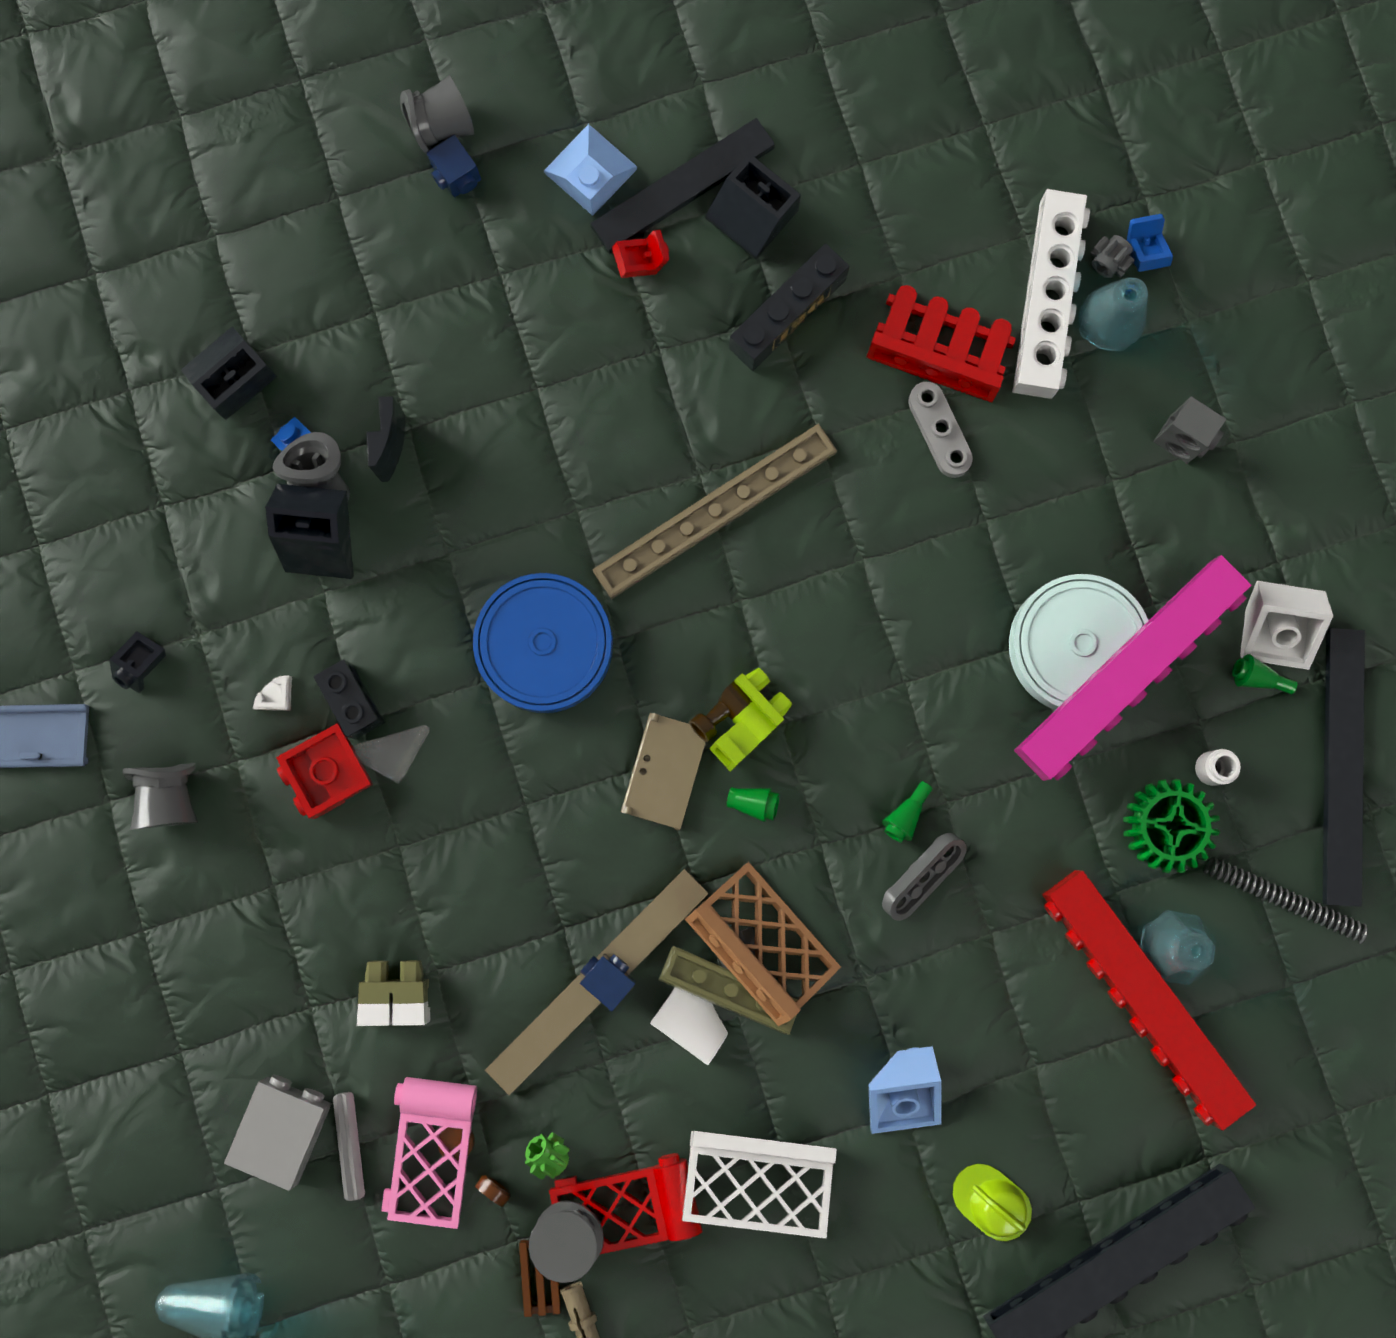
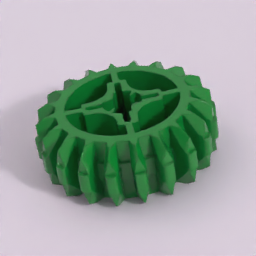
(1171, 839)

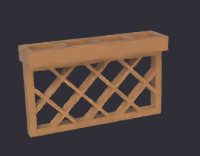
(748, 967)

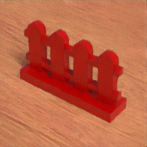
(937, 362)

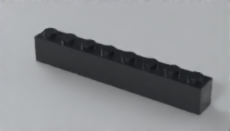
(1124, 1259)

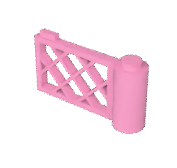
(439, 1105)

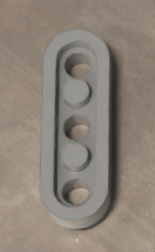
(939, 443)

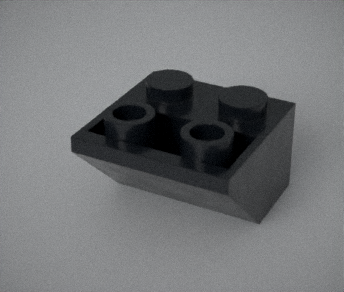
(753, 206)
(228, 373)

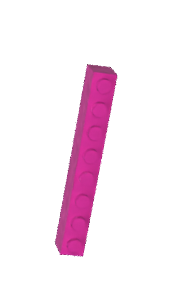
(1132, 669)

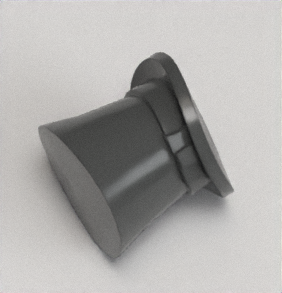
(436, 113)
(311, 462)
(161, 796)
(566, 1241)

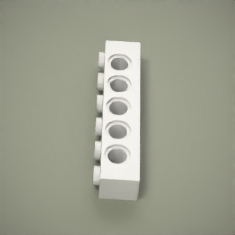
(1069, 212)

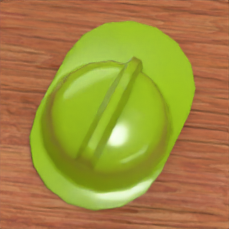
(992, 1202)

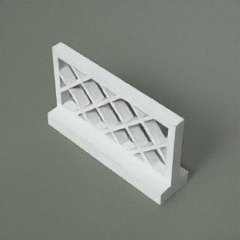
(762, 1151)

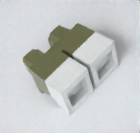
(393, 1000)

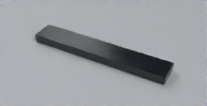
(682, 185)

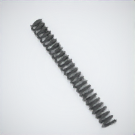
(1337, 924)

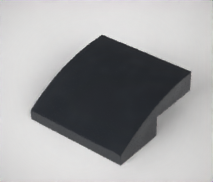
(386, 445)

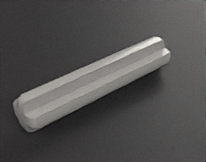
(348, 1146)

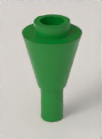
(1255, 674)
(903, 820)

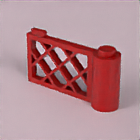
(667, 1192)

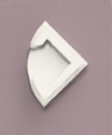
(275, 695)

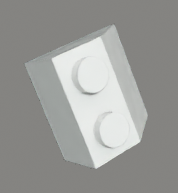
(1285, 624)

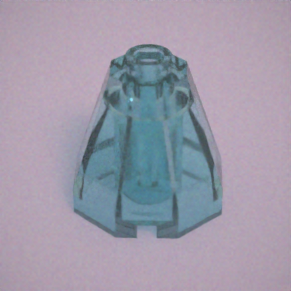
(1179, 946)

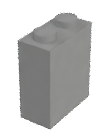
(278, 1132)

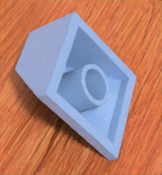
(590, 169)
(906, 1092)

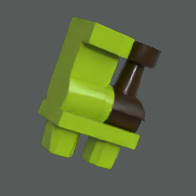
(750, 712)

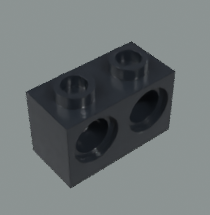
(349, 699)

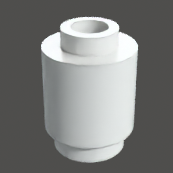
(1227, 767)

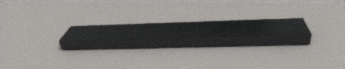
(1343, 767)

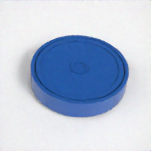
(543, 643)

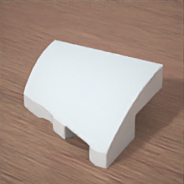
(691, 1024)

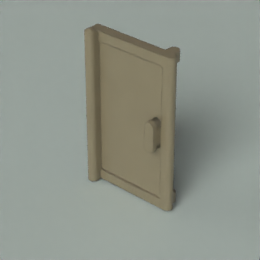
(666, 776)

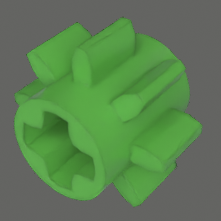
(547, 1156)

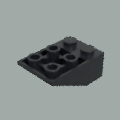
(311, 530)

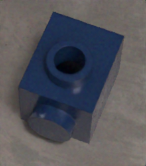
(453, 167)
(607, 979)

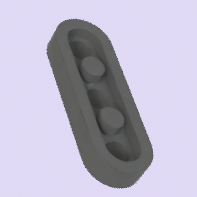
(924, 876)

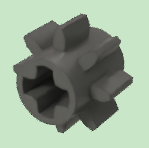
(1112, 256)

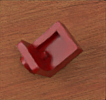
(641, 256)

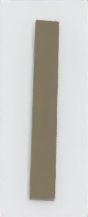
(714, 511)
(576, 1002)

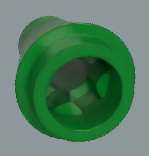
(755, 802)

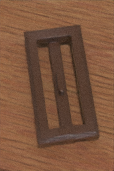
(542, 1308)

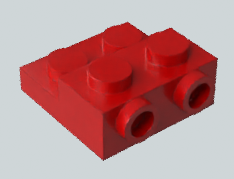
(323, 772)

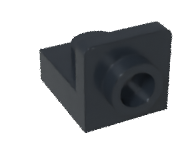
(135, 661)

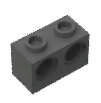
(1191, 431)

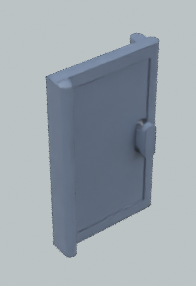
(48, 730)

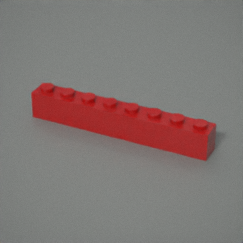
(1149, 1001)

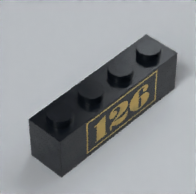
(789, 307)

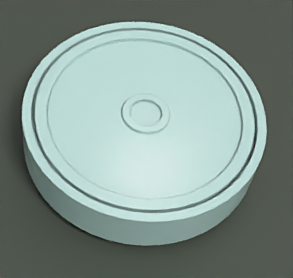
(1069, 633)

